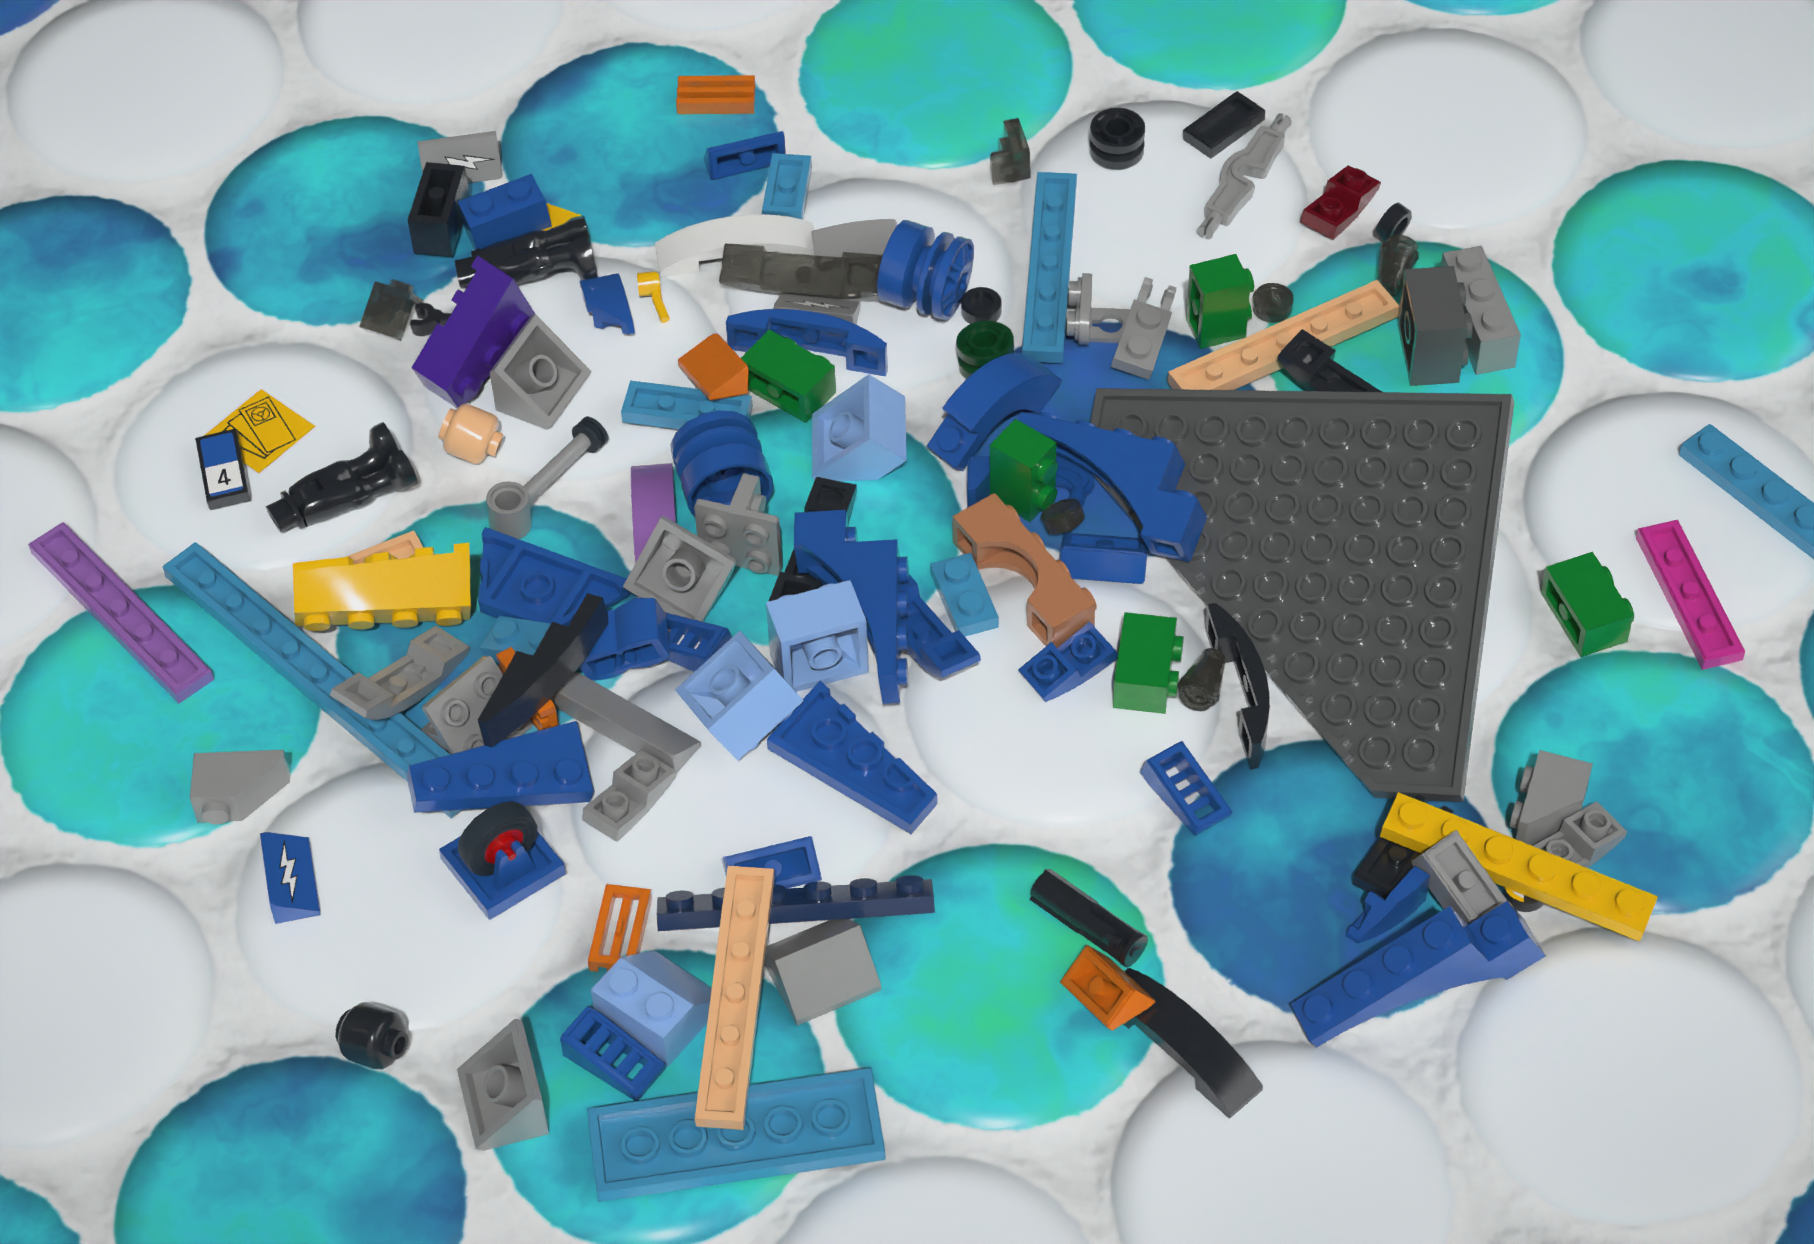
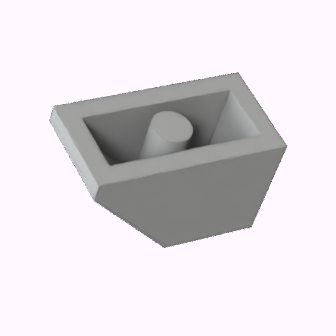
(235, 783)

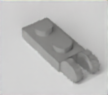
(1143, 332)

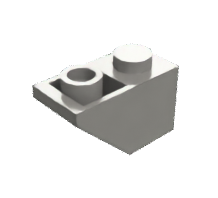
(1553, 792)

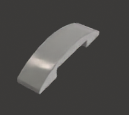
(407, 680)

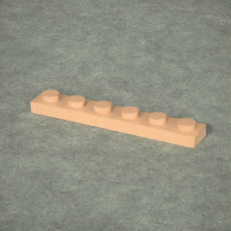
(1258, 353)
(735, 998)

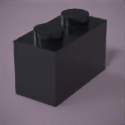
(435, 212)

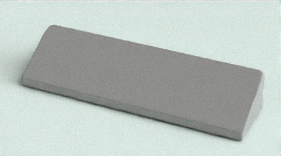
(624, 721)

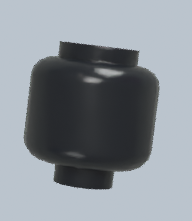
(371, 1035)

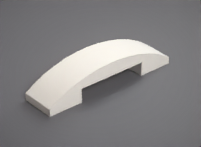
(683, 249)

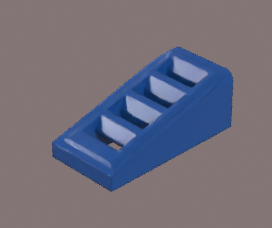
(709, 635)
(1180, 757)
(590, 1033)

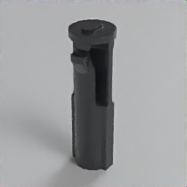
(1088, 918)

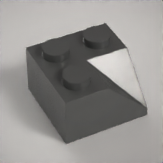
(1433, 325)

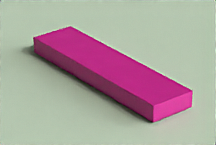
(1690, 594)

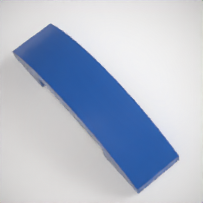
(814, 333)
(931, 641)

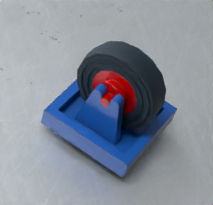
(502, 858)

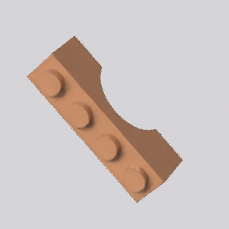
(1001, 541)

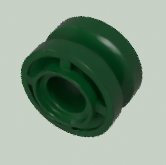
(982, 343)

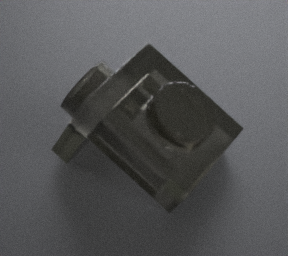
(389, 309)

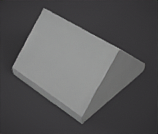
(536, 375)
(680, 571)
(822, 969)
(503, 1091)

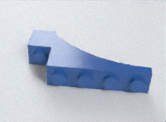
(1140, 472)
(832, 554)
(1417, 964)

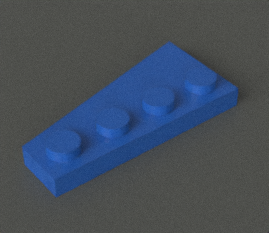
(841, 753)
(525, 769)

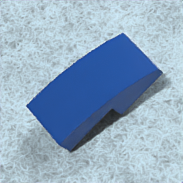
(1070, 665)

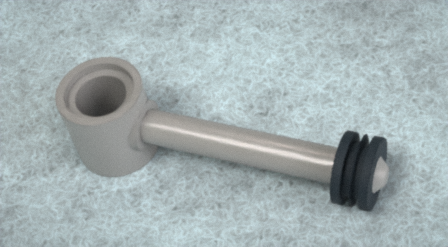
(511, 502)

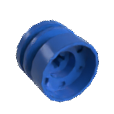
(925, 269)
(715, 453)

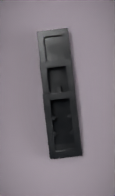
(536, 678)

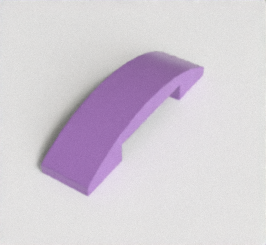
(651, 498)

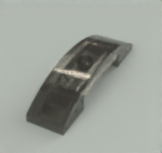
(800, 274)

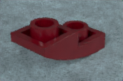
(1341, 203)

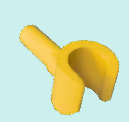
(650, 286)

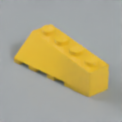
(383, 590)

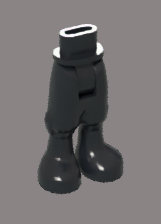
(537, 254)
(343, 485)

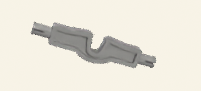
(1236, 189)

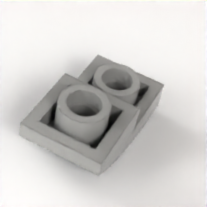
(853, 237)
(630, 797)
(1585, 836)

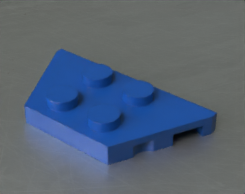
(538, 583)

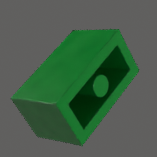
(1219, 300)
(789, 375)
(1023, 469)
(1587, 604)
(1145, 663)

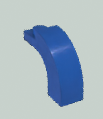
(985, 399)

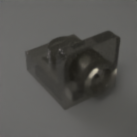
(1013, 158)

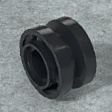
(1117, 138)

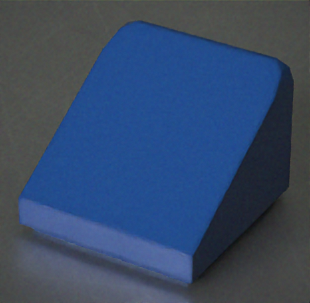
(978, 479)

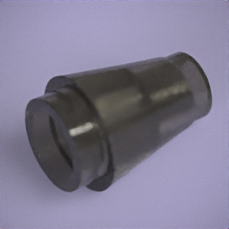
(1395, 256)
(1203, 681)

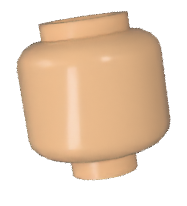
(470, 433)

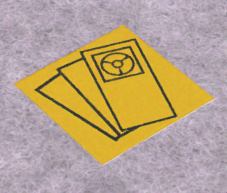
(264, 429)

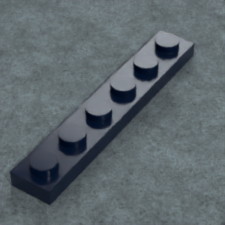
(811, 903)

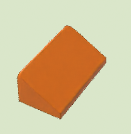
(715, 368)
(1105, 988)

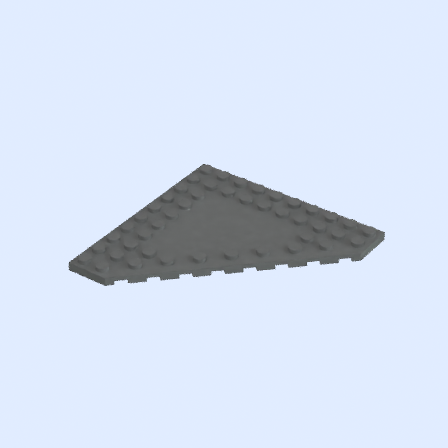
(1349, 553)

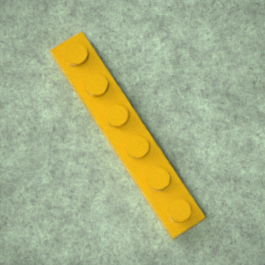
(1525, 868)

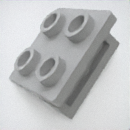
(743, 528)
(457, 707)

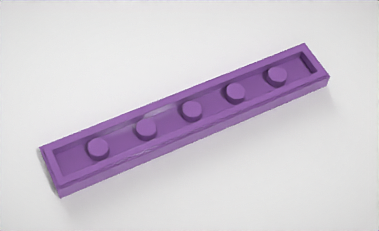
(121, 612)

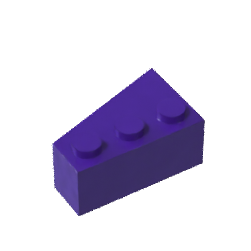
(474, 336)

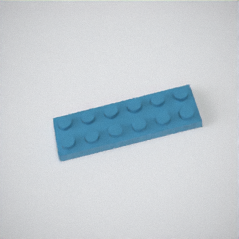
(786, 1131)

